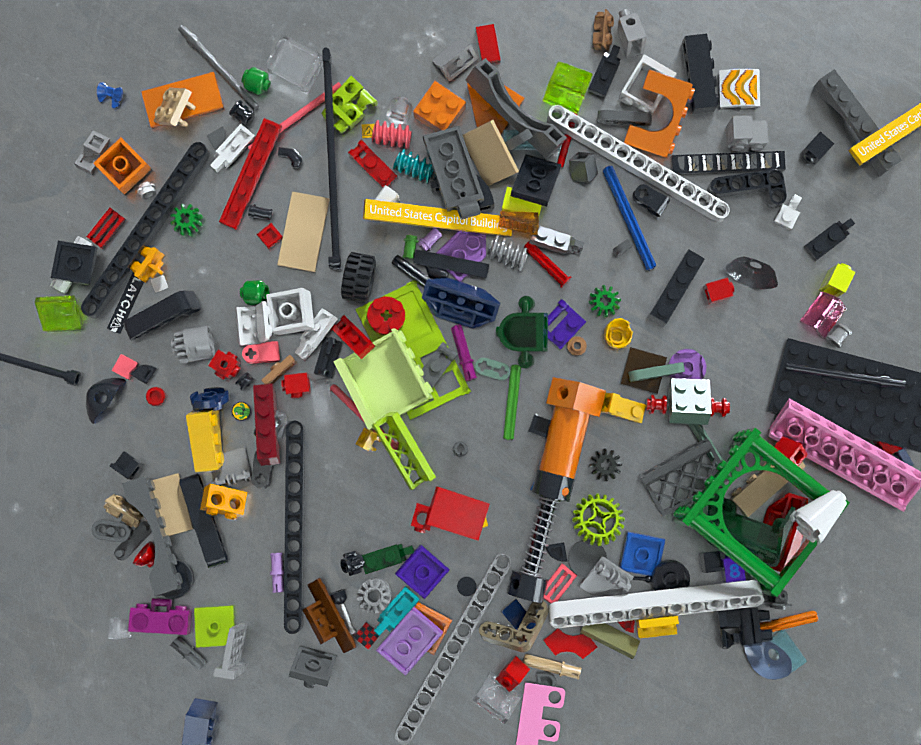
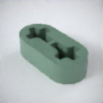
(490, 373)

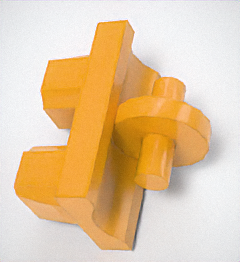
(150, 265)

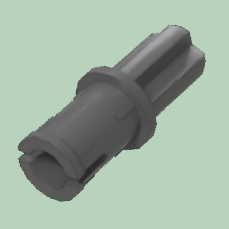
(188, 653)

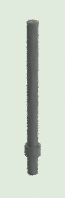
(195, 43)

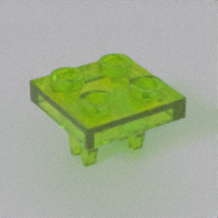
(58, 313)

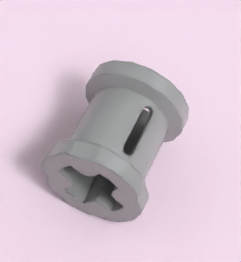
(839, 335)

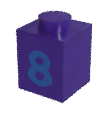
(732, 572)

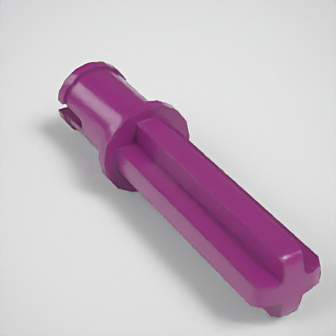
(463, 352)

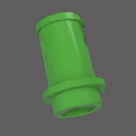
(410, 246)

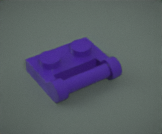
(567, 327)

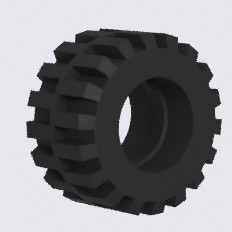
(358, 277)

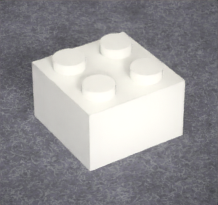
(290, 311)

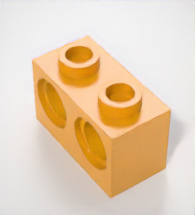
(223, 496)

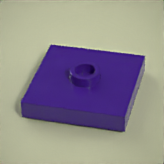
(422, 571)

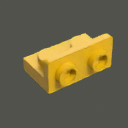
(657, 626)

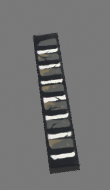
(728, 162)

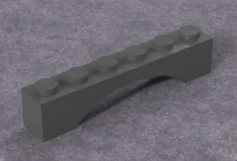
(488, 84)
(840, 97)
(164, 574)

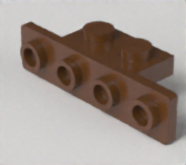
(326, 619)

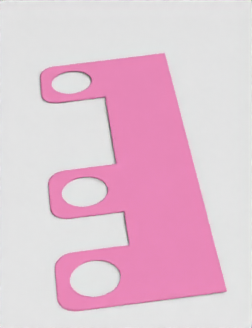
(531, 722)

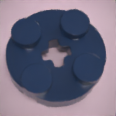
(211, 398)

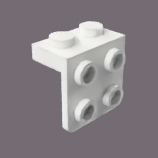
(253, 324)

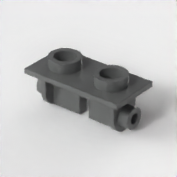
(779, 602)

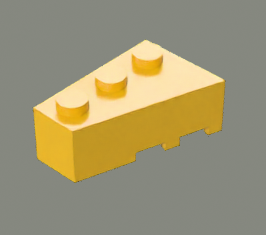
(205, 439)

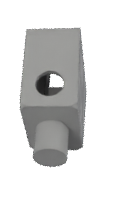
(631, 33)

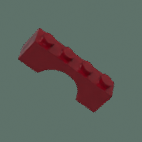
(265, 424)

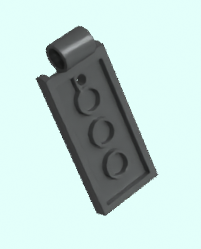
(454, 171)

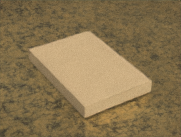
(490, 153)
(172, 504)

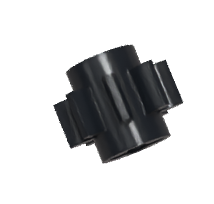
(352, 563)

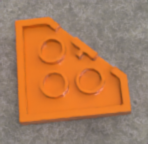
(484, 112)

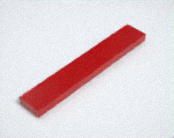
(250, 173)

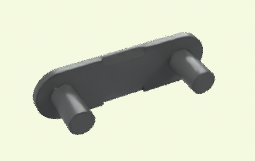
(138, 535)

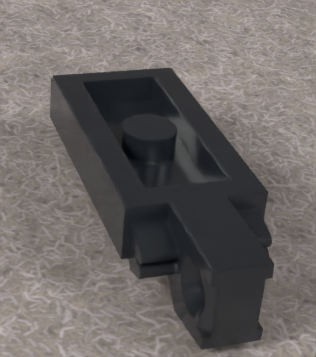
(605, 72)
(829, 239)

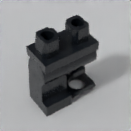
(748, 622)

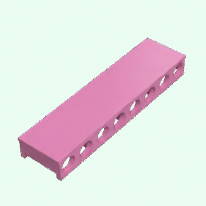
(848, 455)

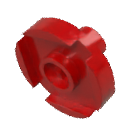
(381, 305)

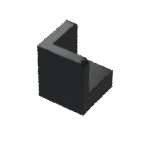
(539, 426)
(126, 465)
(711, 562)

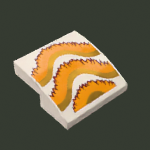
(739, 88)

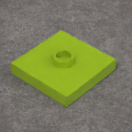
(213, 625)

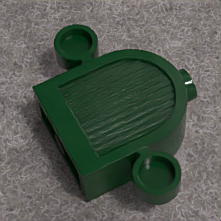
(524, 332)

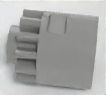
(193, 344)
(383, 590)

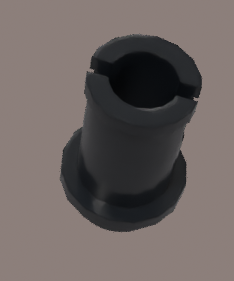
(259, 212)

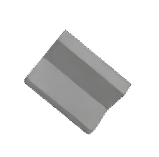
(455, 59)

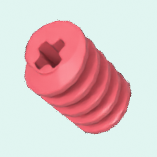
(391, 134)

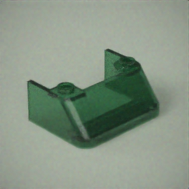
(761, 539)

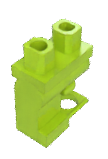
(343, 107)

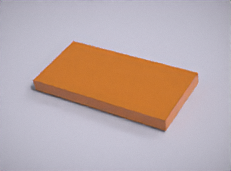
(204, 96)

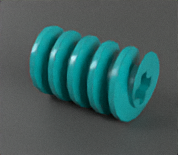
(413, 165)

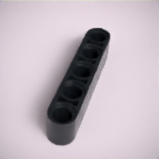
(203, 523)

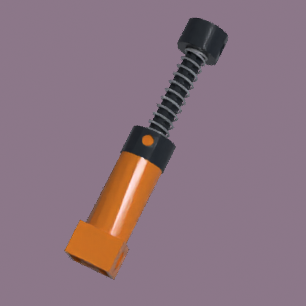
(556, 474)

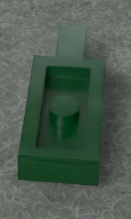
(385, 557)

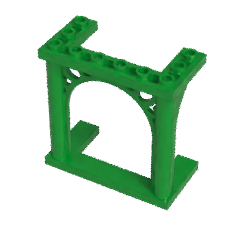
(694, 517)

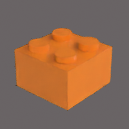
(439, 108)
(122, 166)

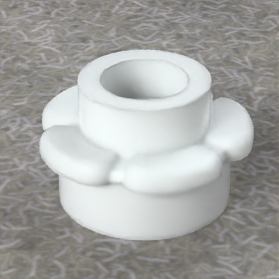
(146, 190)

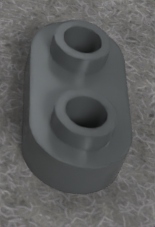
(112, 531)

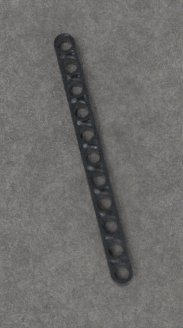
(145, 239)
(298, 516)

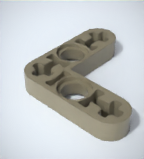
(521, 634)

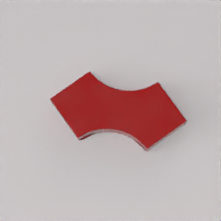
(562, 642)

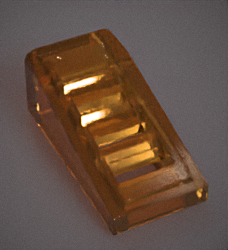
(520, 221)

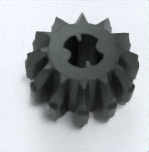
(600, 459)

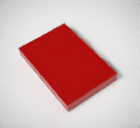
(457, 513)

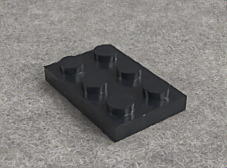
(536, 180)

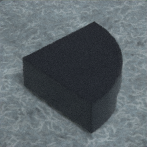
(143, 372)
(557, 551)

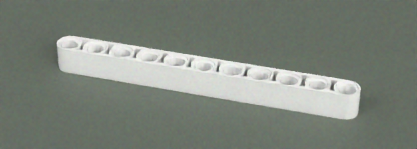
(647, 163)
(655, 604)

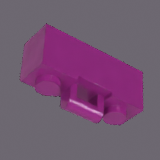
(164, 622)

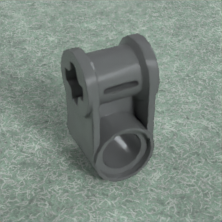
(259, 470)

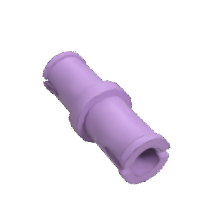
(277, 572)

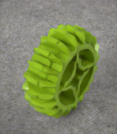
(590, 522)

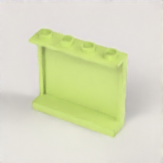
(384, 379)

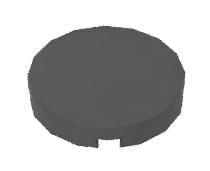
(584, 557)

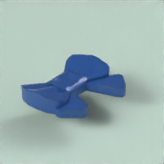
(104, 91)

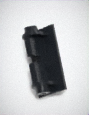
(328, 354)

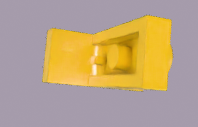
(623, 408)

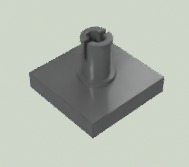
(312, 667)

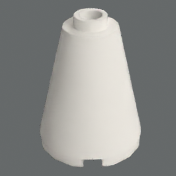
(819, 515)

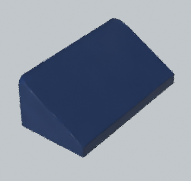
(515, 613)

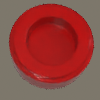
(156, 396)

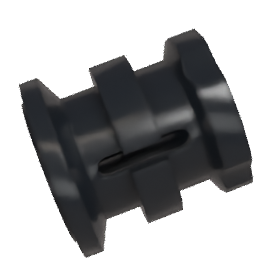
(241, 113)

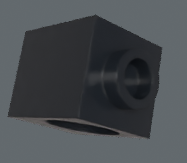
(817, 148)

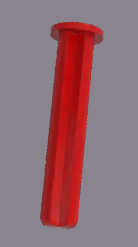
(547, 264)

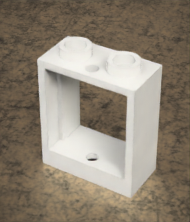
(645, 63)

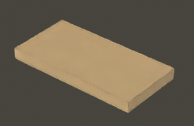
(303, 232)

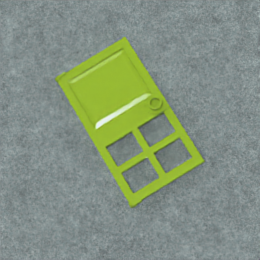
(422, 337)

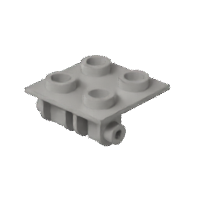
(235, 471)
(606, 579)

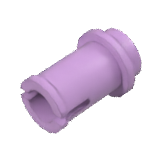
(426, 242)

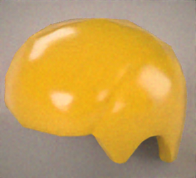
(618, 333)

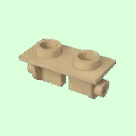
(116, 505)

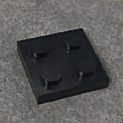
(74, 262)

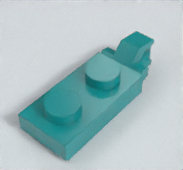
(396, 610)

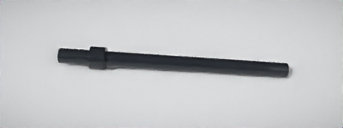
(883, 381)

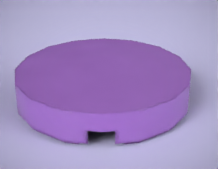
(693, 363)

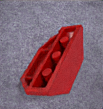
(780, 510)

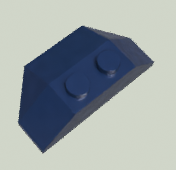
(460, 302)

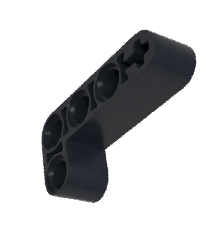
(746, 187)
(161, 313)

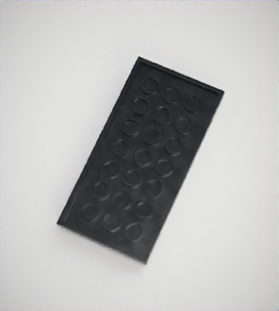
(861, 408)

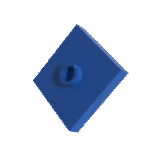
(641, 553)

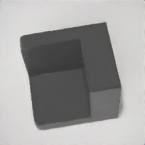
(583, 167)

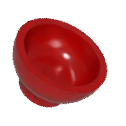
(145, 556)

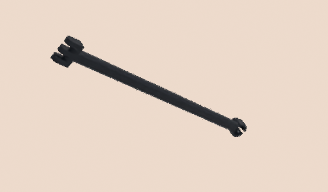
(335, 260)

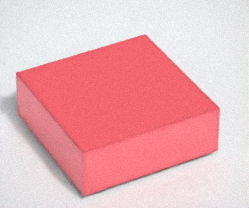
(124, 366)

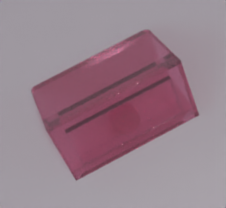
(824, 313)

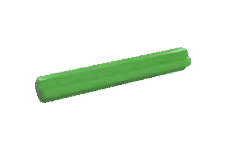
(512, 401)

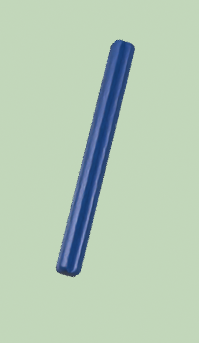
(629, 218)

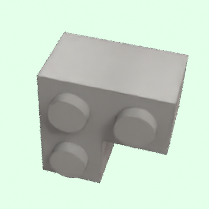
(746, 133)

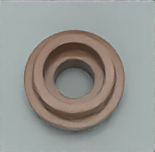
(572, 350)

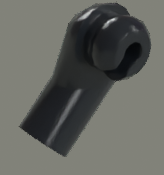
(292, 154)

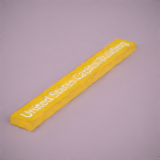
(887, 136)
(432, 217)

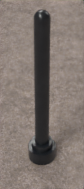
(71, 377)

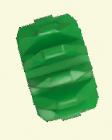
(191, 214)
(611, 305)

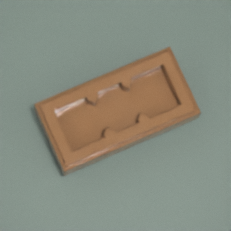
(279, 370)

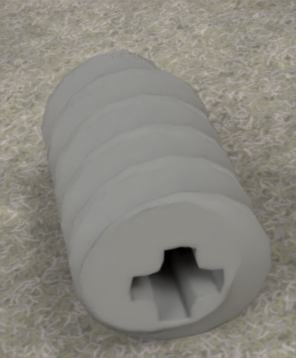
(508, 253)

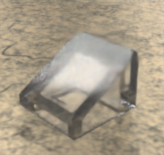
(119, 629)

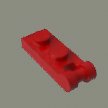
(373, 165)
(353, 337)

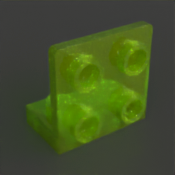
(567, 86)

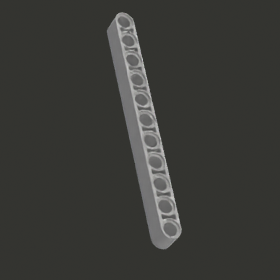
(445, 654)

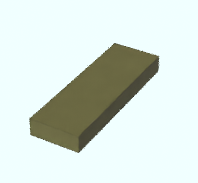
(612, 638)

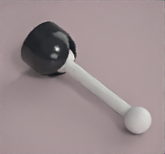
(339, 598)

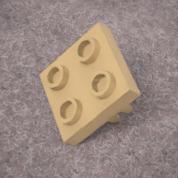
(172, 107)

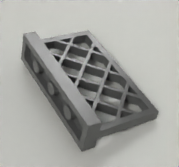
(672, 465)

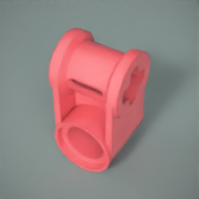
(265, 353)

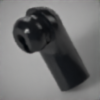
(436, 273)

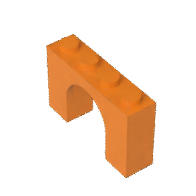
(661, 141)

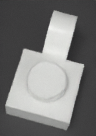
(787, 214)

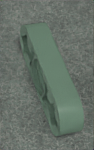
(655, 372)

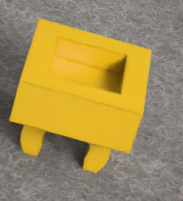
(366, 439)

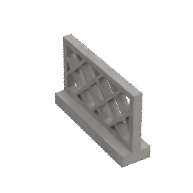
(231, 665)

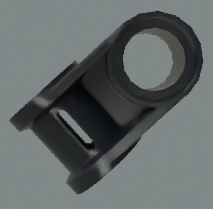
(652, 201)

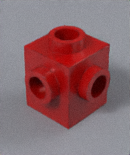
(219, 361)

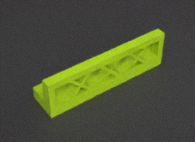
(409, 446)

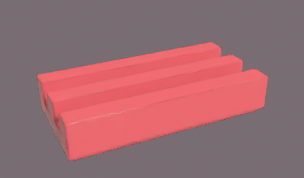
(564, 588)

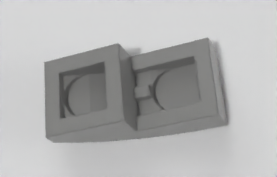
(93, 148)

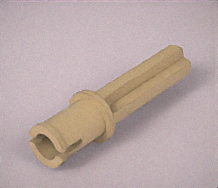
(552, 666)

